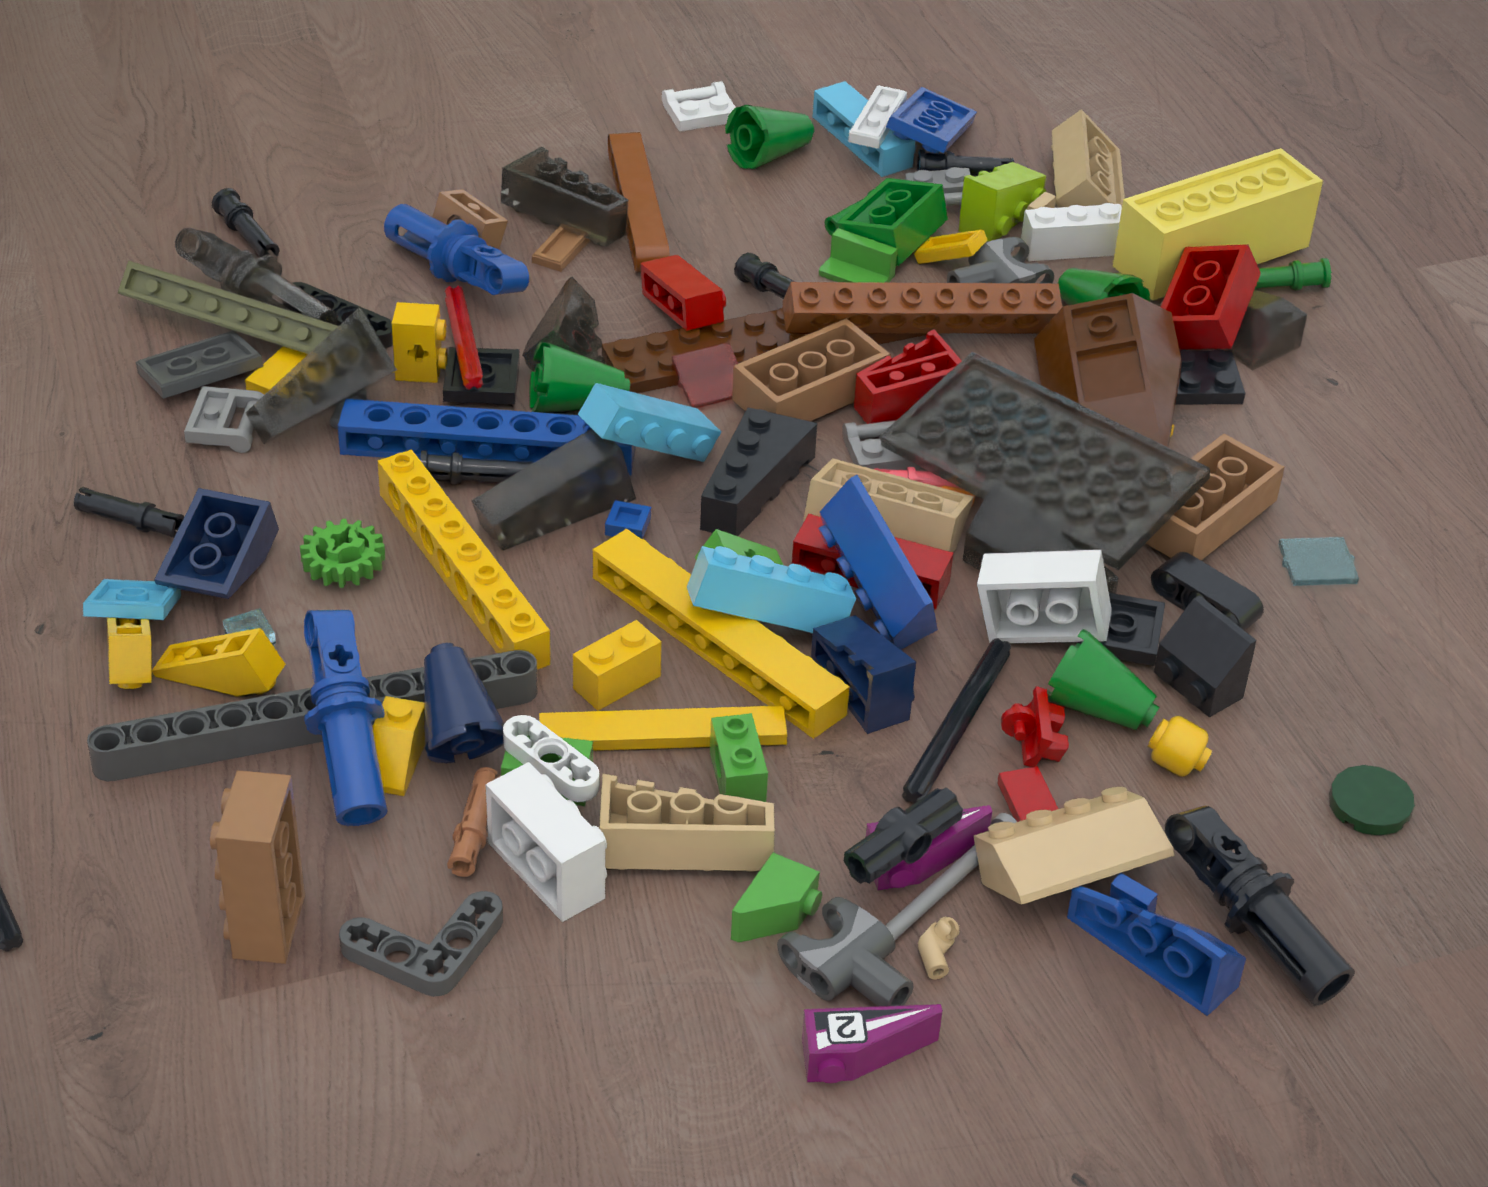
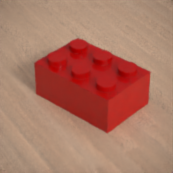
(1211, 295)

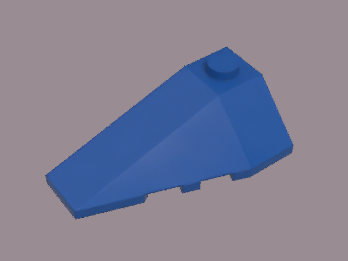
(1169, 951)

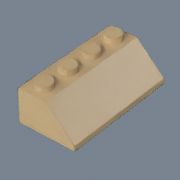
(1085, 164)
(908, 507)
(1070, 845)

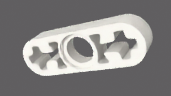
(545, 742)

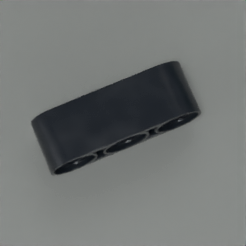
(1188, 577)

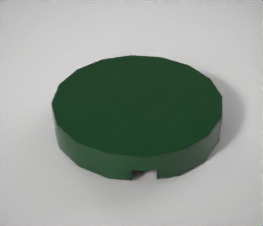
(1371, 799)

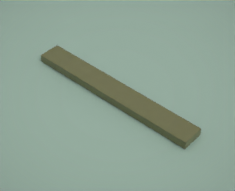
(223, 308)

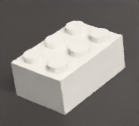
(1044, 596)
(546, 841)

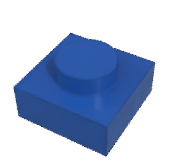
(628, 516)
(1133, 893)

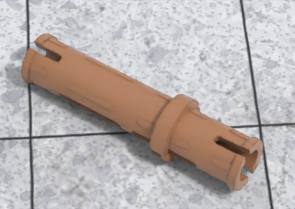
(471, 832)

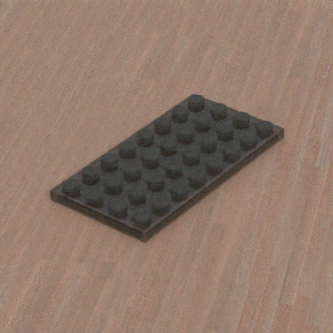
(1074, 464)

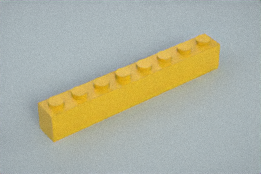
(731, 643)

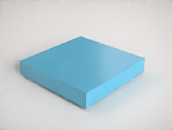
(131, 600)

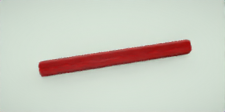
(463, 338)

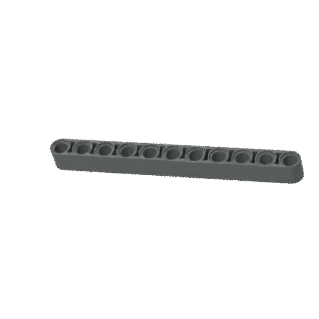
(271, 721)

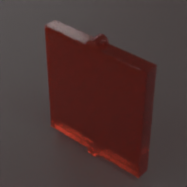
(706, 374)

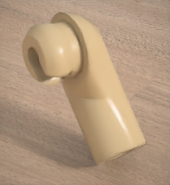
(935, 943)

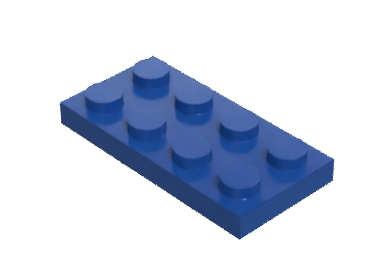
(931, 120)

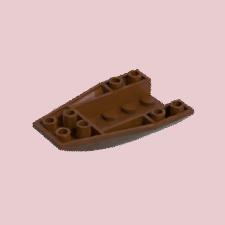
(1115, 360)

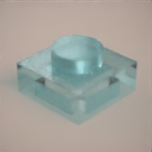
(248, 621)

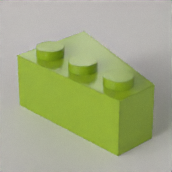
(998, 199)

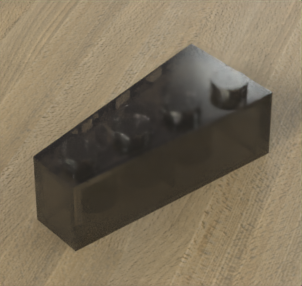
(564, 197)

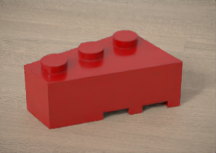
(897, 383)

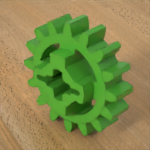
(342, 553)

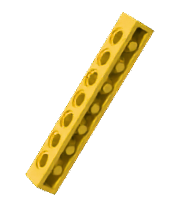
(461, 558)

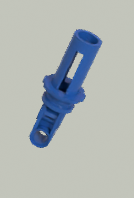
(456, 251)
(344, 717)

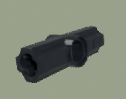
(903, 835)

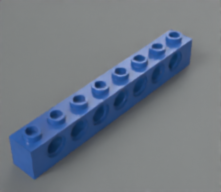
(477, 433)

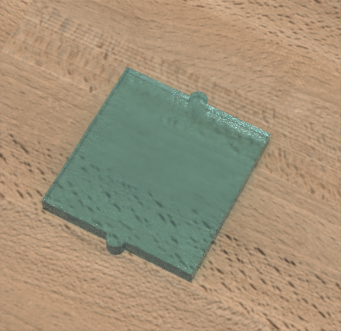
(1318, 561)

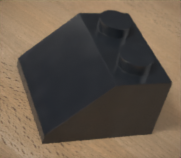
(1206, 658)

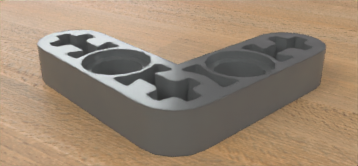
(425, 957)

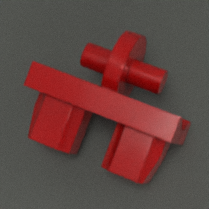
(1037, 728)

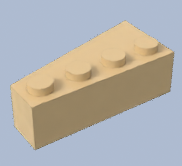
(683, 829)

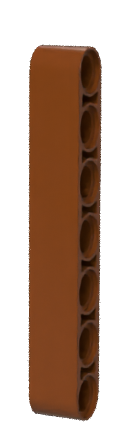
(634, 181)

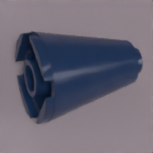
(457, 708)

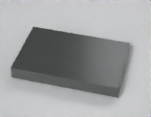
(198, 364)

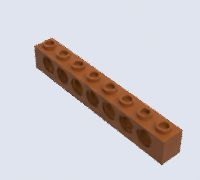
(922, 307)

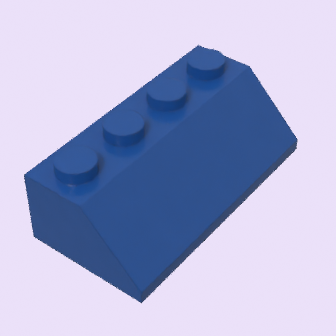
(877, 565)

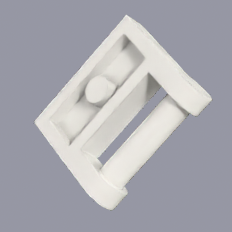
(698, 106)

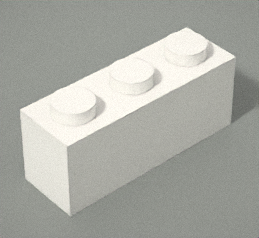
(1071, 231)

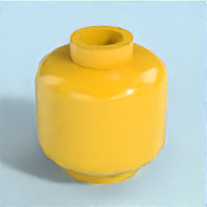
(1179, 746)

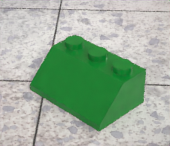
(898, 215)

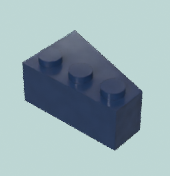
(873, 668)

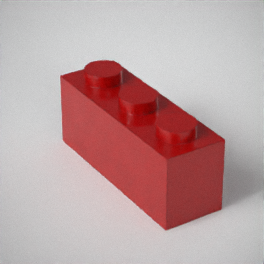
(682, 292)

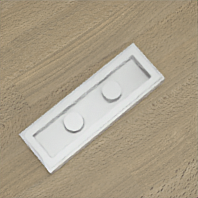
(872, 122)

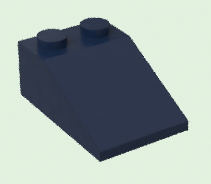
(218, 544)

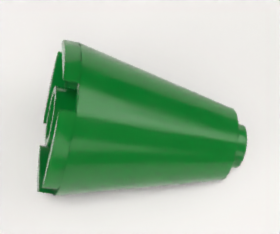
(765, 134)
(1089, 285)
(567, 378)
(1101, 686)

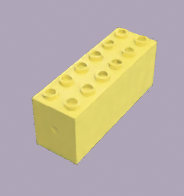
(1253, 202)

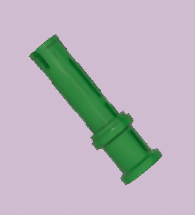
(1296, 275)

